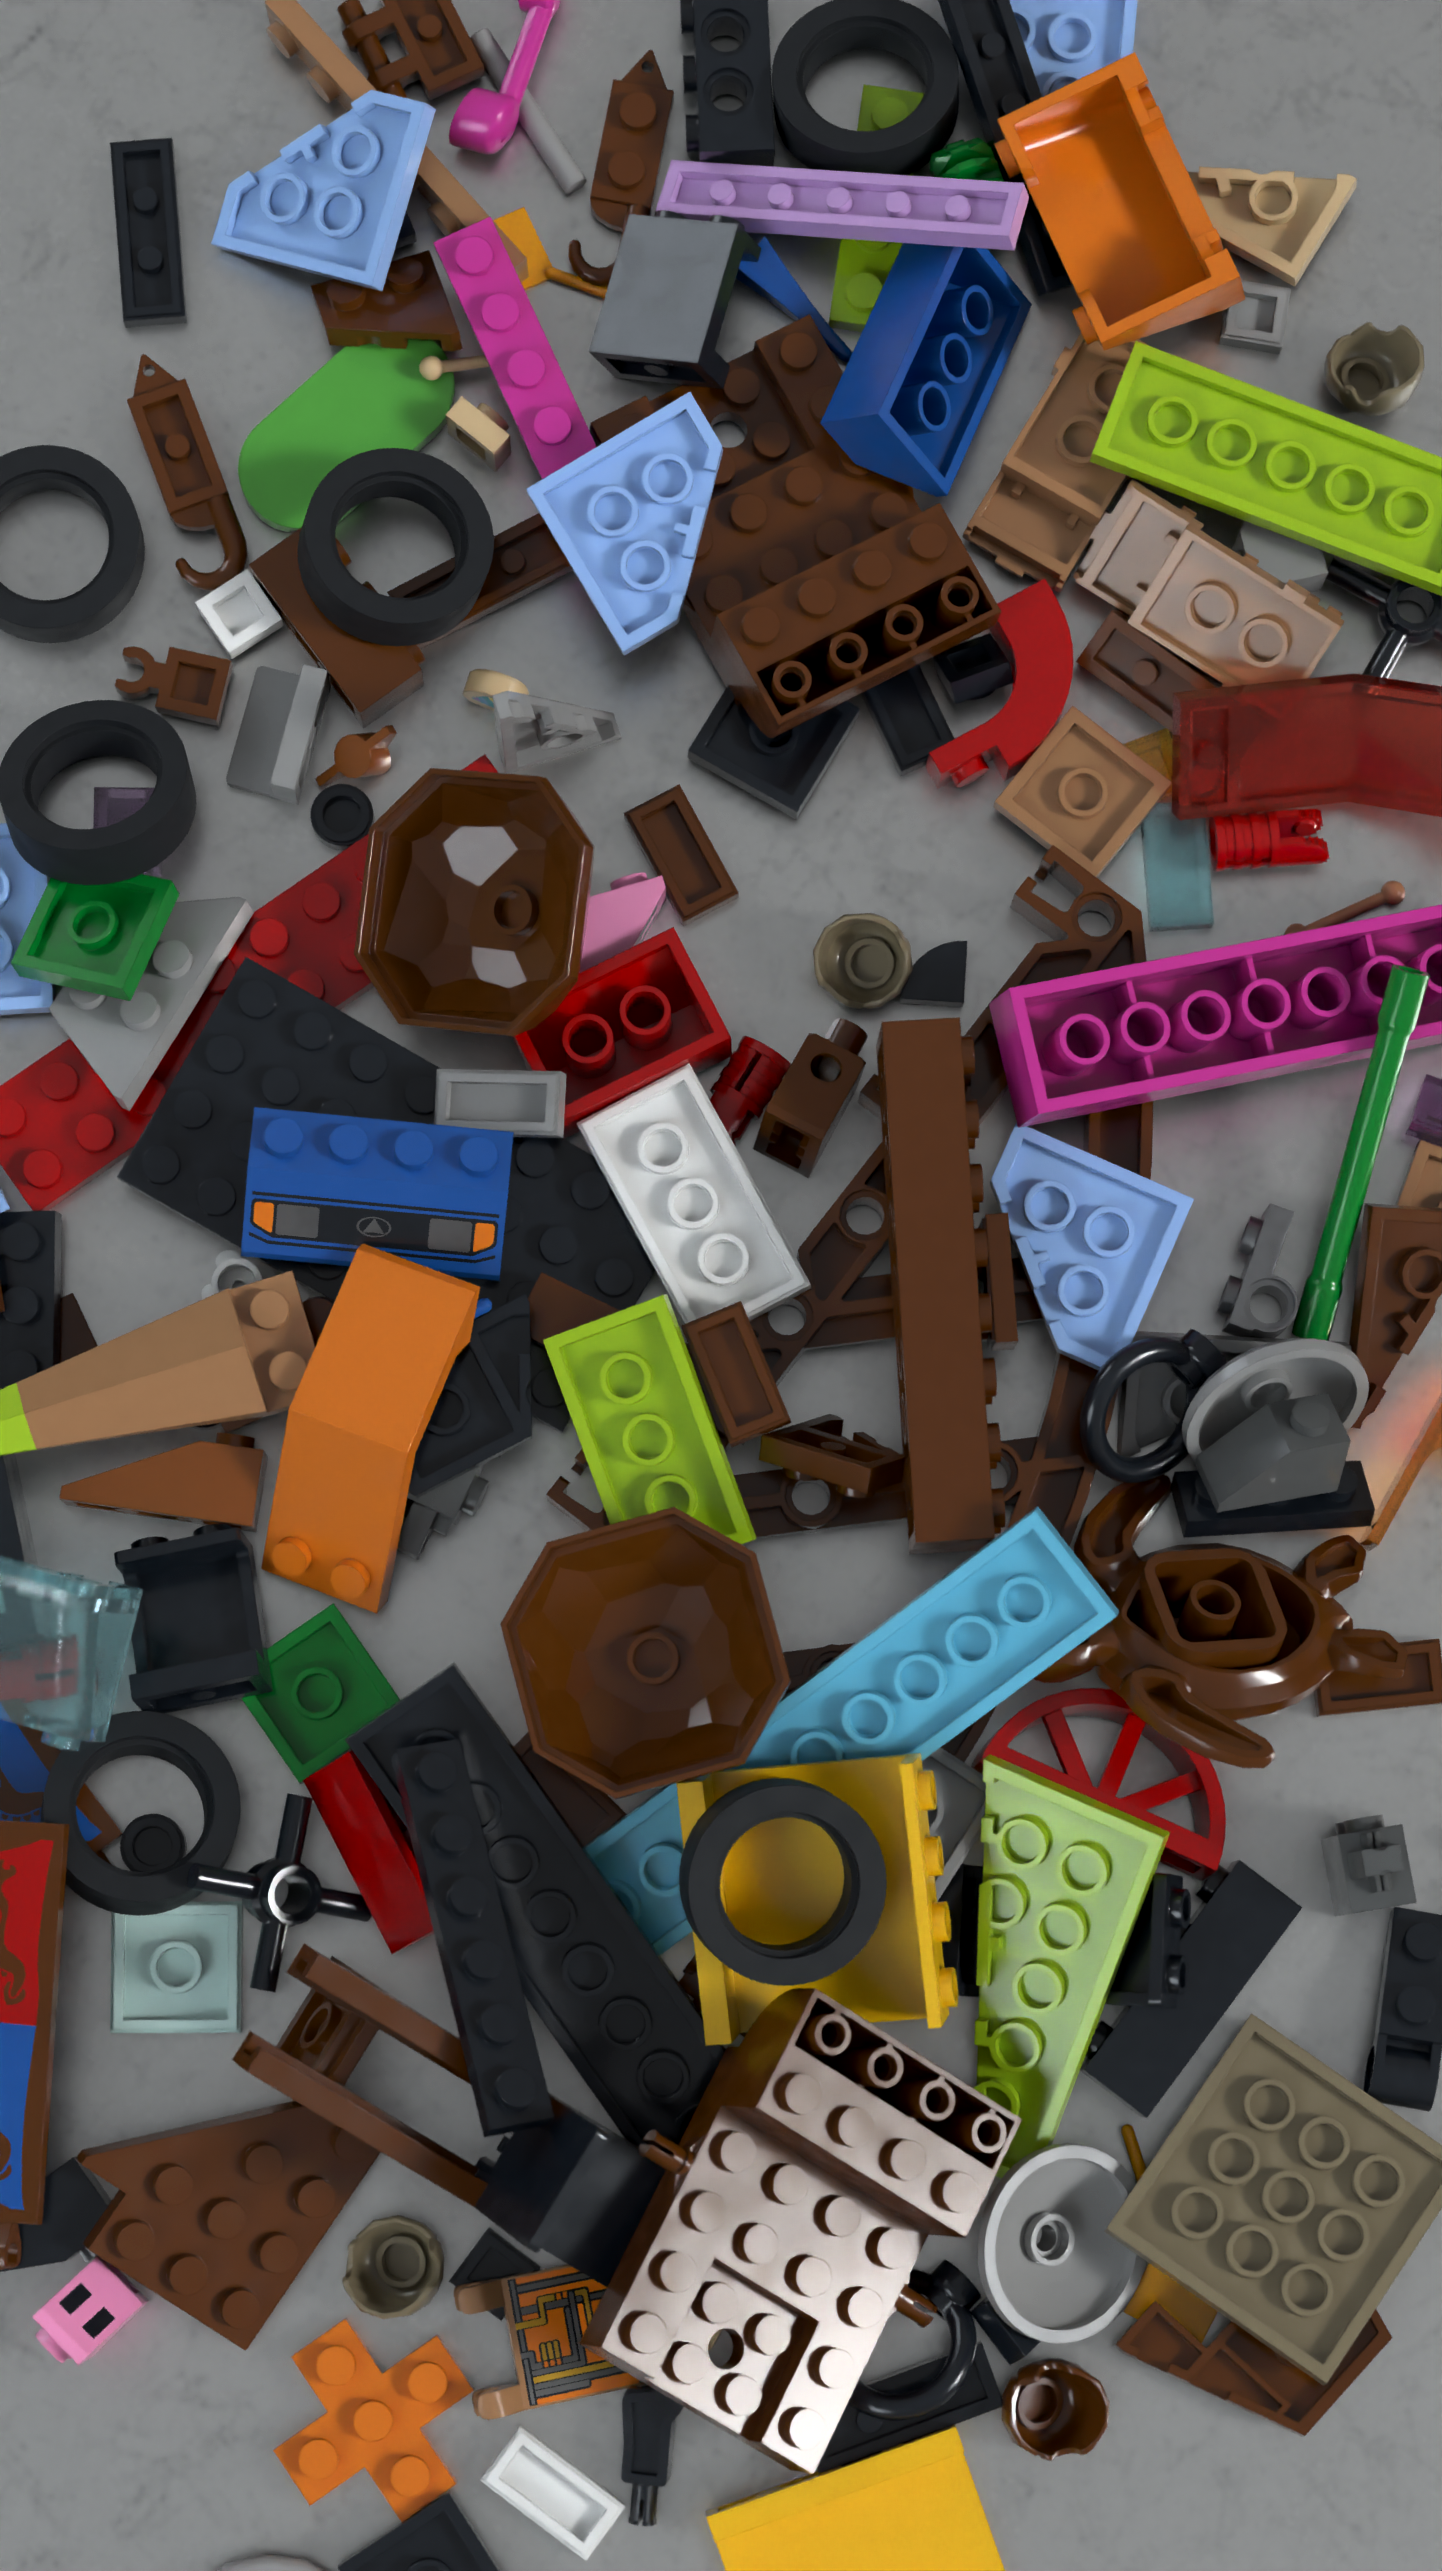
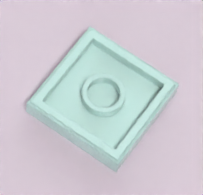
(178, 1970)

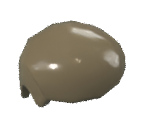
(1374, 369)
(862, 960)
(394, 2267)

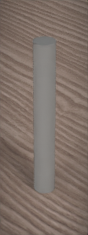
(531, 116)

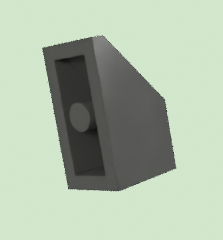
(1277, 1455)

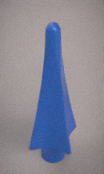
(775, 283)

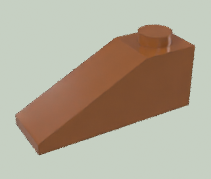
(186, 1484)

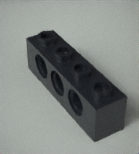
(741, 134)

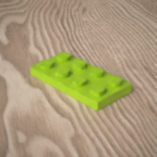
(646, 1419)

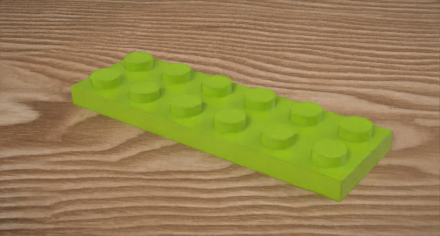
(1276, 465)

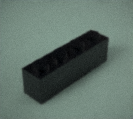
(1223, 1948)

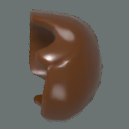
(1055, 2408)

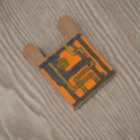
(545, 2324)

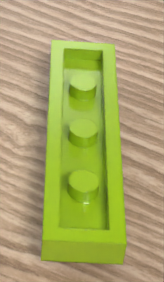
(865, 263)

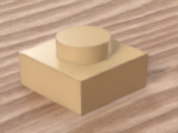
(480, 432)

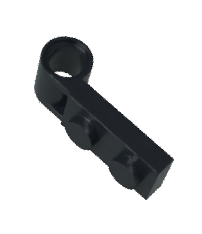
(1408, 2029)

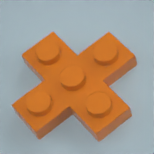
(374, 2420)

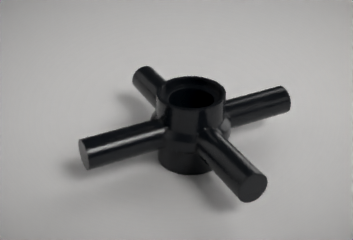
(1397, 631)
(259, 1886)

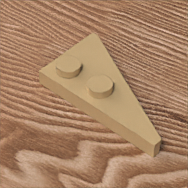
(1272, 216)

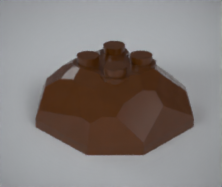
(475, 902)
(645, 1653)

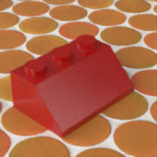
(627, 1027)
(374, 1849)

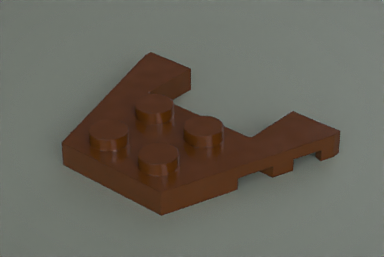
(1246, 2370)

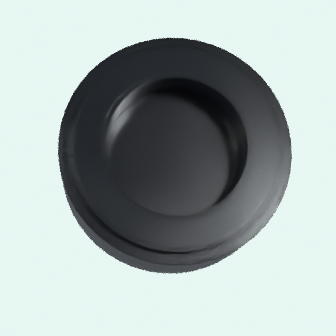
(341, 816)
(152, 1843)

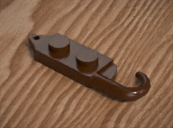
(186, 469)

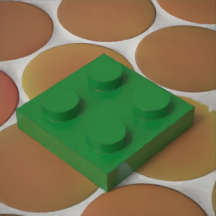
(96, 934)
(320, 1693)

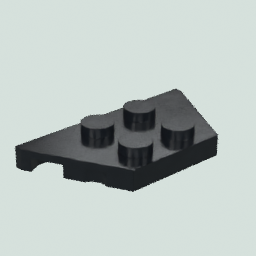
(483, 1401)

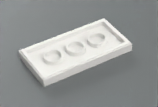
(692, 1200)

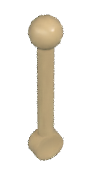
(432, 367)

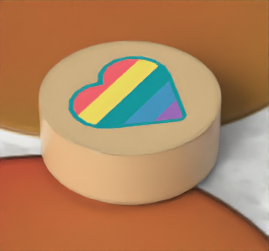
(484, 683)

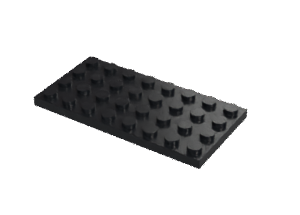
(297, 1053)

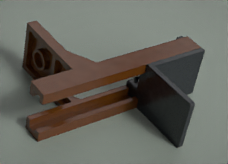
(552, 2187)

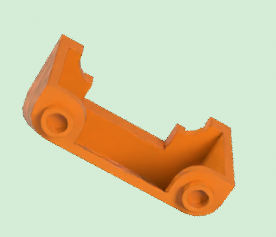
(1119, 206)

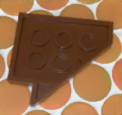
(225, 2209)

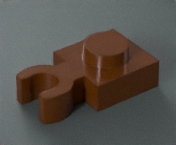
(186, 686)

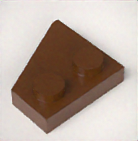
(820, 1451)

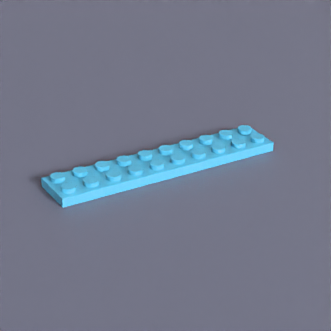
(890, 1693)

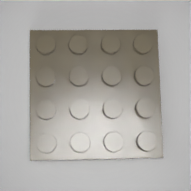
(1285, 2199)

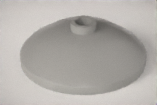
(1274, 1374)
(1077, 2272)

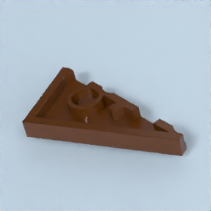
(1394, 1289)

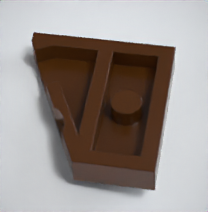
(408, 307)

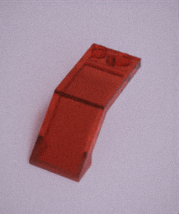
(1307, 746)

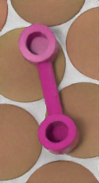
(488, 117)

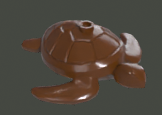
(1216, 1628)

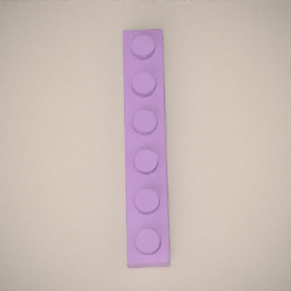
(849, 204)

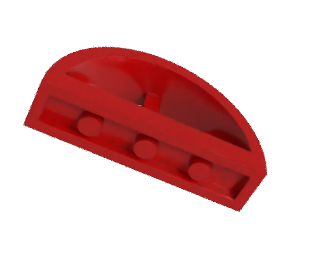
(1186, 1851)

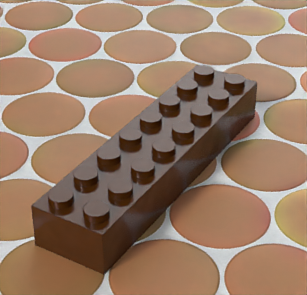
(935, 1285)

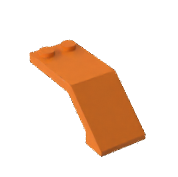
(360, 1425)

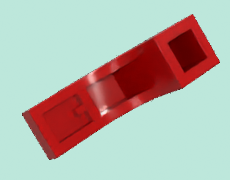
(1040, 655)

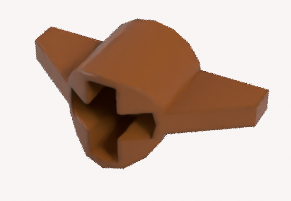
(360, 756)

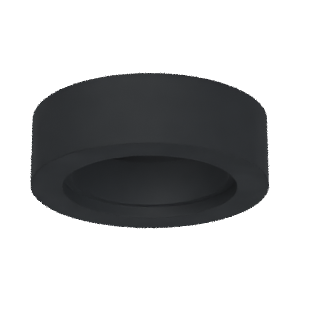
(859, 25)
(410, 477)
(117, 580)
(83, 733)
(191, 1752)
(835, 1941)

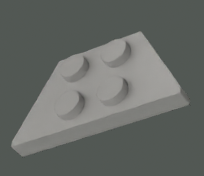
(130, 1038)

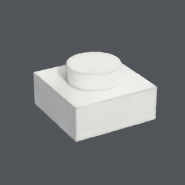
(239, 614)

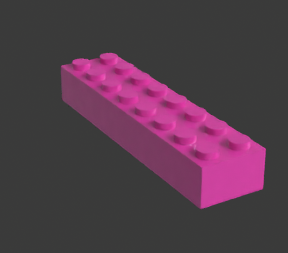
(1211, 1016)

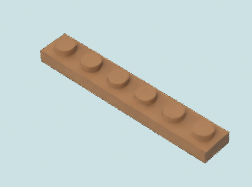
(337, 77)

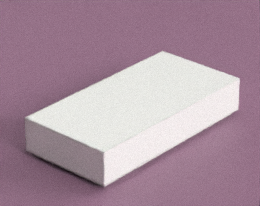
(553, 2492)

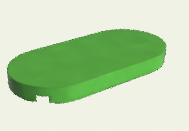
(348, 407)

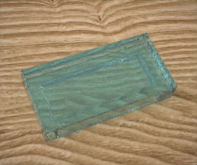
(1176, 871)

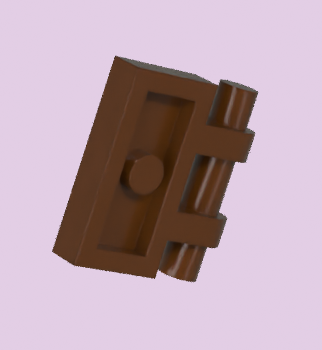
(431, 36)

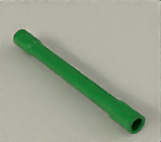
(1395, 1025)

